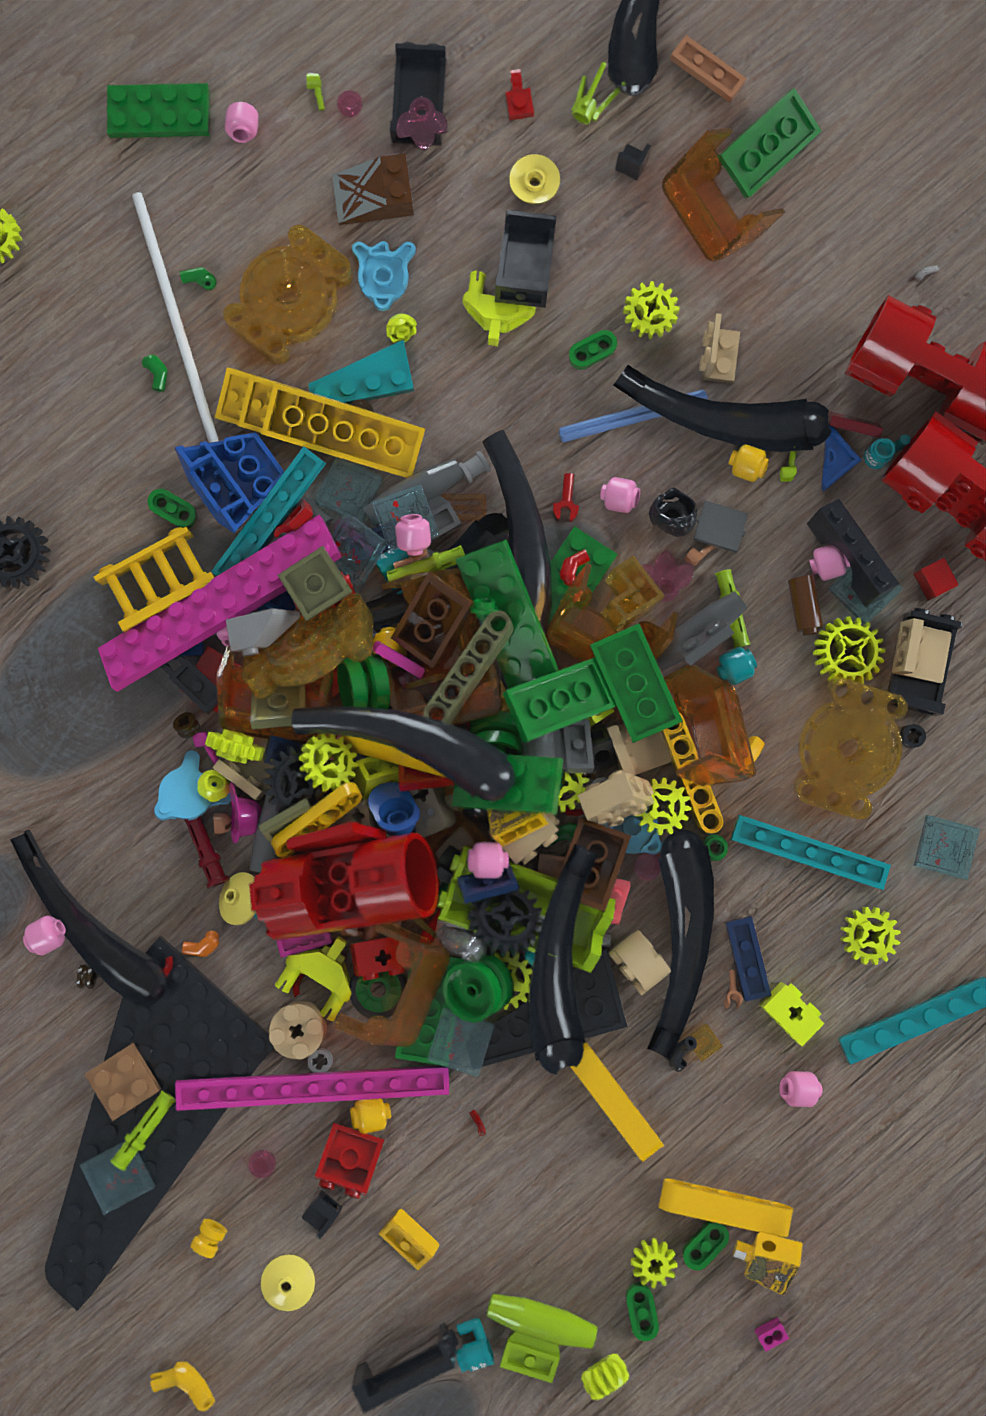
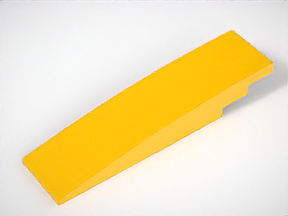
(319, 423)

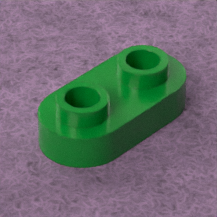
(591, 350)
(174, 508)
(708, 1246)
(642, 1310)

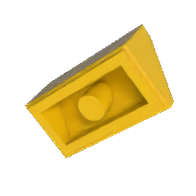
(409, 1239)

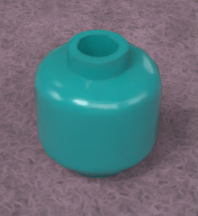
(736, 665)

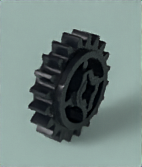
(21, 549)
(292, 788)
(518, 912)

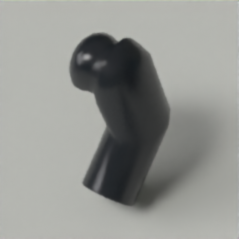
(680, 1050)

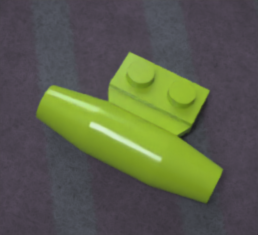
(537, 1334)

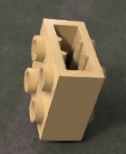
(616, 798)
(524, 848)

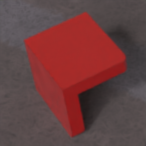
(936, 579)

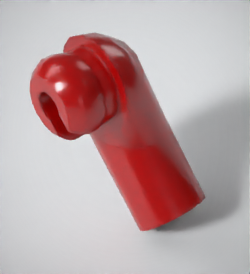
(570, 566)

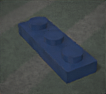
(748, 958)

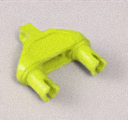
(493, 315)
(325, 967)

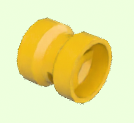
(210, 1234)

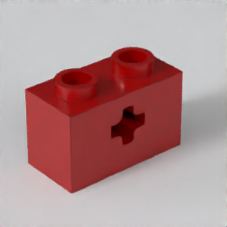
(364, 958)

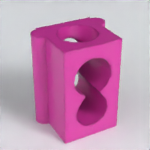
(767, 1330)

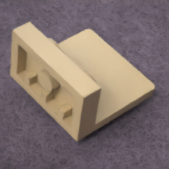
(720, 353)
(921, 651)
(641, 755)
(247, 776)

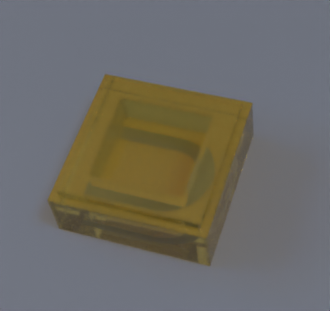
(706, 1042)

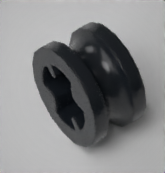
(905, 731)

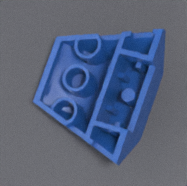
(231, 476)

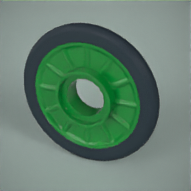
(372, 1006)

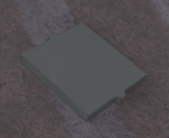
(720, 526)

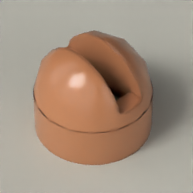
(222, 823)

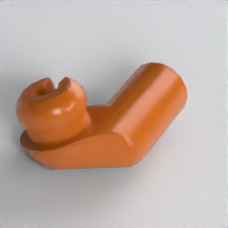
(204, 947)

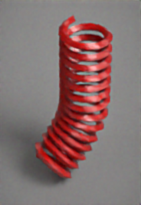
(578, 812)
(167, 962)
(295, 989)
(480, 1125)

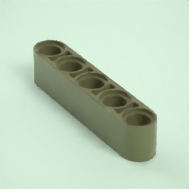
(470, 657)

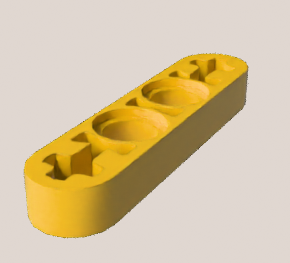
(338, 802)

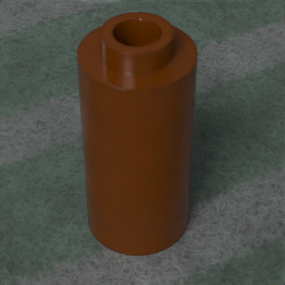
(805, 604)

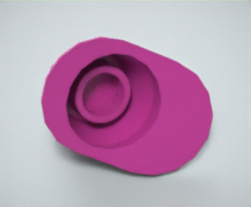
(244, 815)

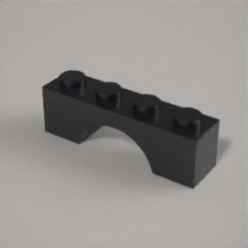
(870, 574)

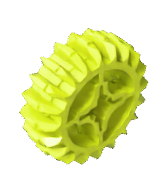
(842, 644)

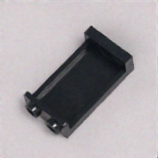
(418, 73)
(525, 259)
(920, 694)
(378, 1389)

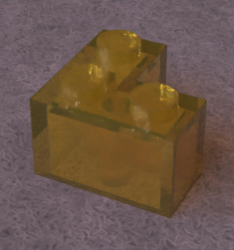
(635, 594)

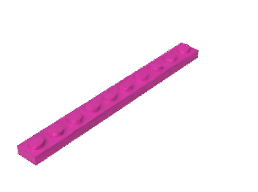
(311, 1087)

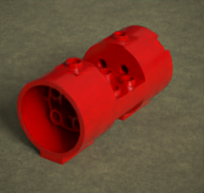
(898, 348)
(941, 471)
(346, 887)

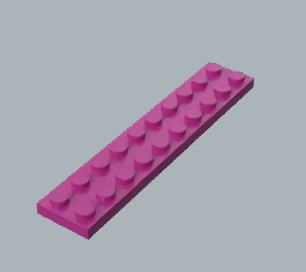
(207, 609)

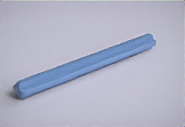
(612, 421)

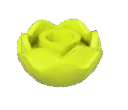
(401, 327)
(212, 793)

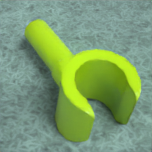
(314, 82)
(788, 472)

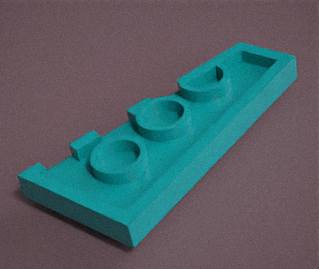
(370, 378)

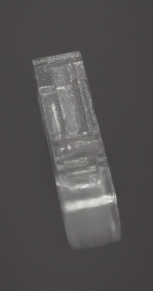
(461, 943)

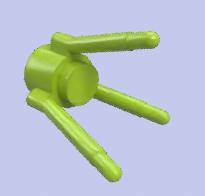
(585, 108)

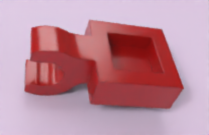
(518, 100)
(295, 519)

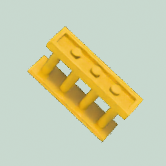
(155, 605)

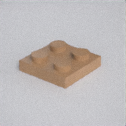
(123, 1081)

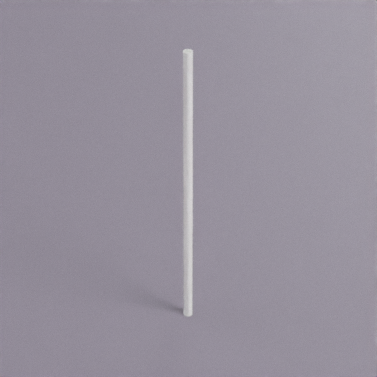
(175, 318)

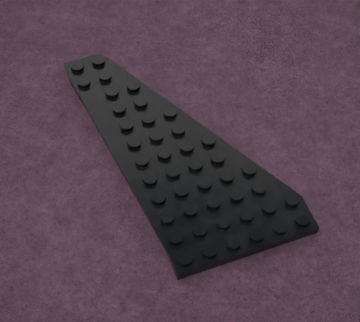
(181, 1037)

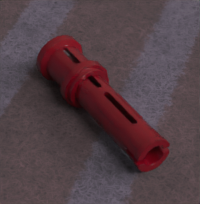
(209, 860)

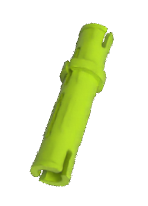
(437, 562)
(727, 586)
(136, 1140)

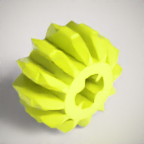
(663, 1258)
(605, 1376)

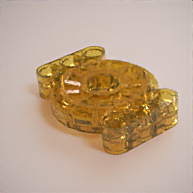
(285, 270)
(312, 648)
(870, 761)

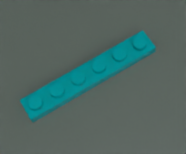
(272, 510)
(810, 852)
(914, 1021)

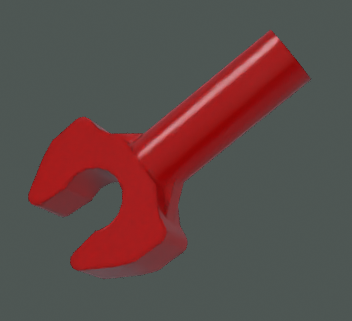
(566, 501)

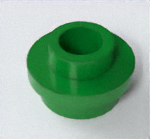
(483, 607)
(722, 843)

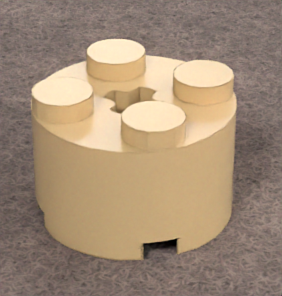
(639, 962)
(283, 1034)

